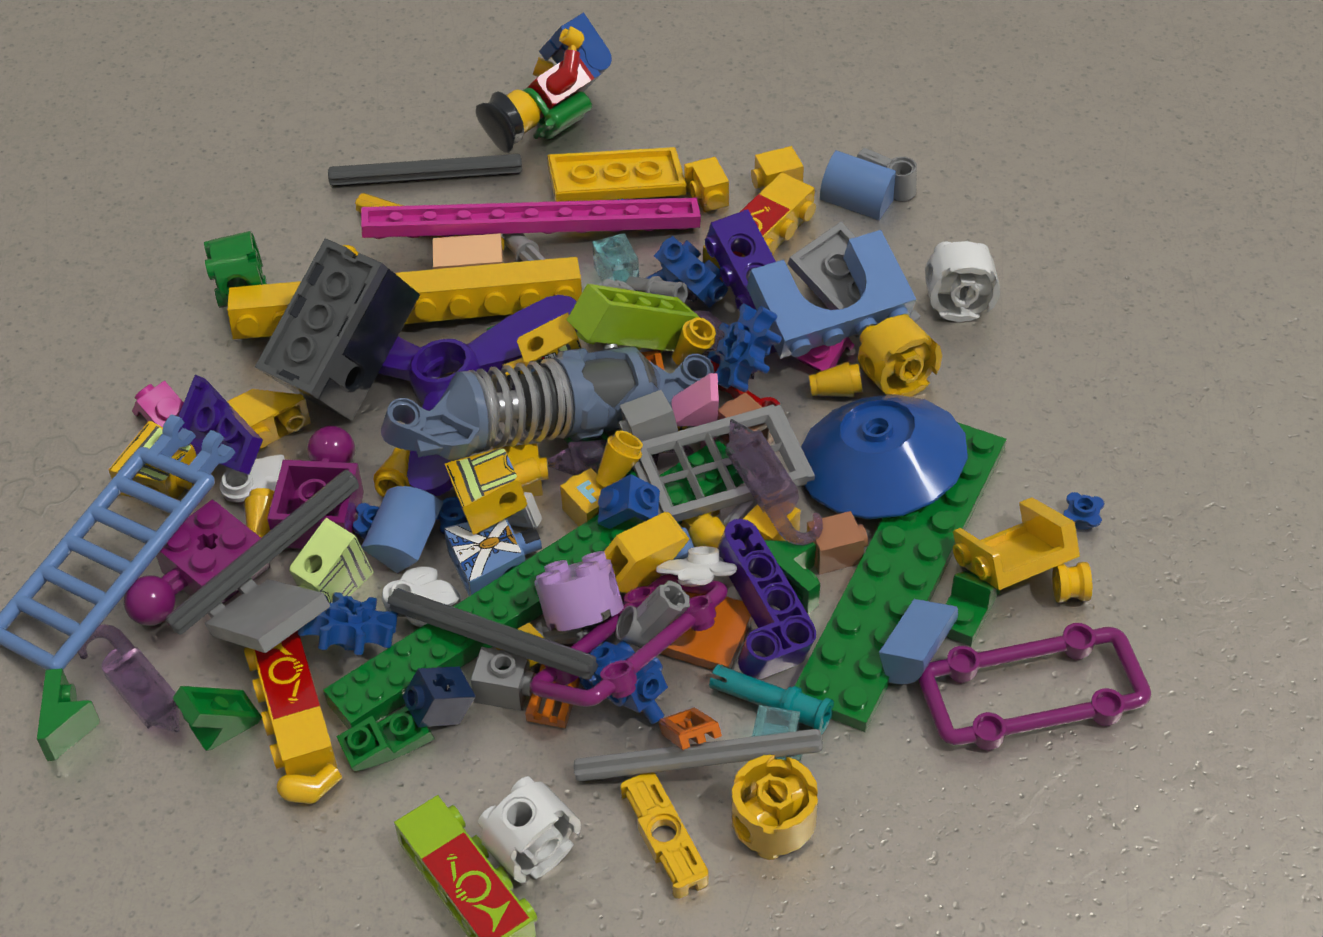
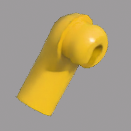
(307, 788)

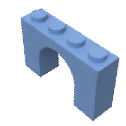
(805, 326)

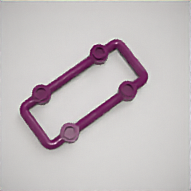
(1077, 643)
(620, 677)

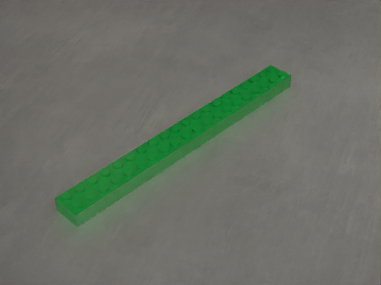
(510, 600)

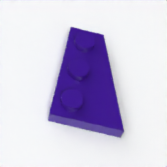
(208, 410)

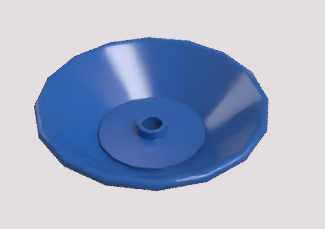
(884, 456)

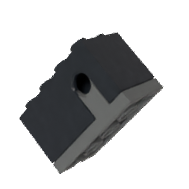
(338, 329)

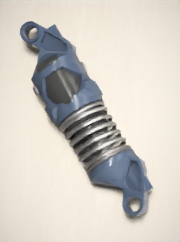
(563, 398)

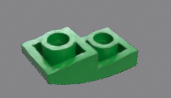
(380, 742)

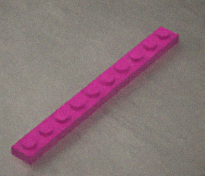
(529, 217)

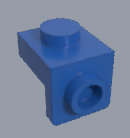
(627, 499)

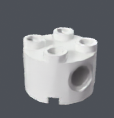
(962, 280)
(528, 830)

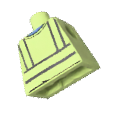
(331, 562)

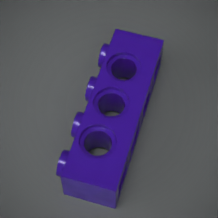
(742, 235)

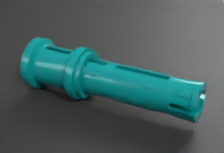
(812, 711)

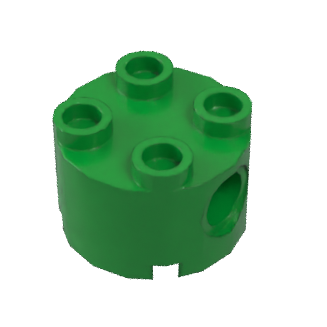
(233, 263)

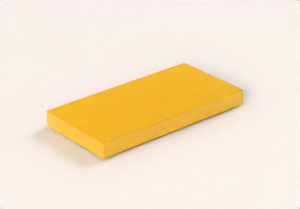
(616, 174)

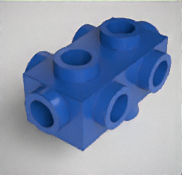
(682, 265)
(649, 680)

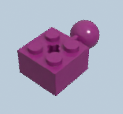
(329, 454)
(189, 560)

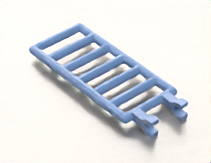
(157, 456)

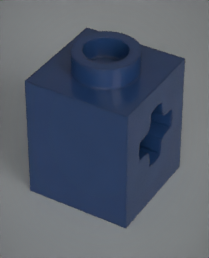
(438, 696)

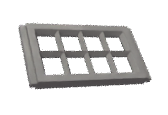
(781, 431)

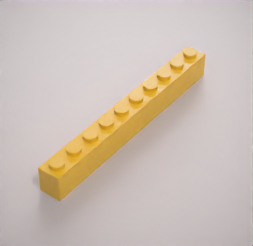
(443, 293)

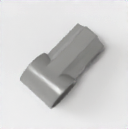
(905, 172)
(655, 613)

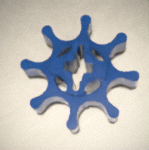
(744, 347)
(352, 624)

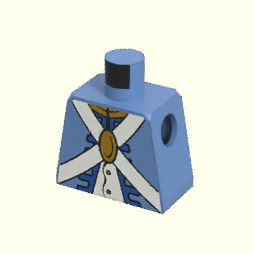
(488, 553)

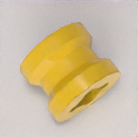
(1072, 582)

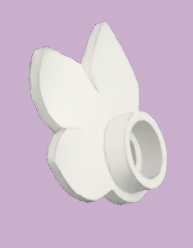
(264, 474)
(699, 567)
(424, 583)

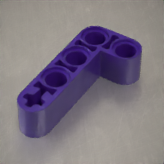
(749, 552)

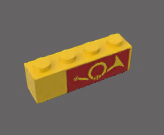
(778, 211)
(292, 708)

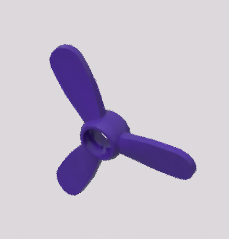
(443, 356)

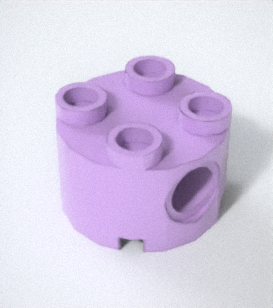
(578, 592)

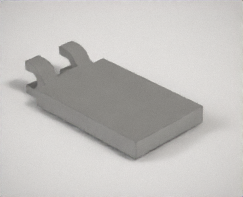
(825, 271)
(265, 614)

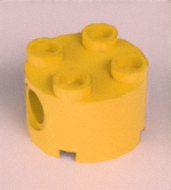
(899, 356)
(774, 805)

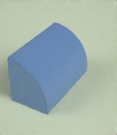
(858, 185)
(402, 527)
(916, 640)

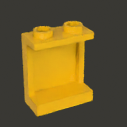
(1020, 551)

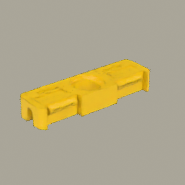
(679, 854)

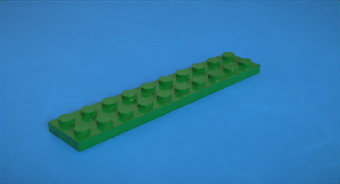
(897, 567)

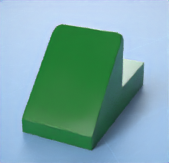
(796, 565)
(974, 601)
(216, 713)
(62, 717)

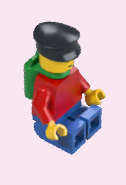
(556, 95)

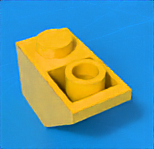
(272, 413)
(643, 548)

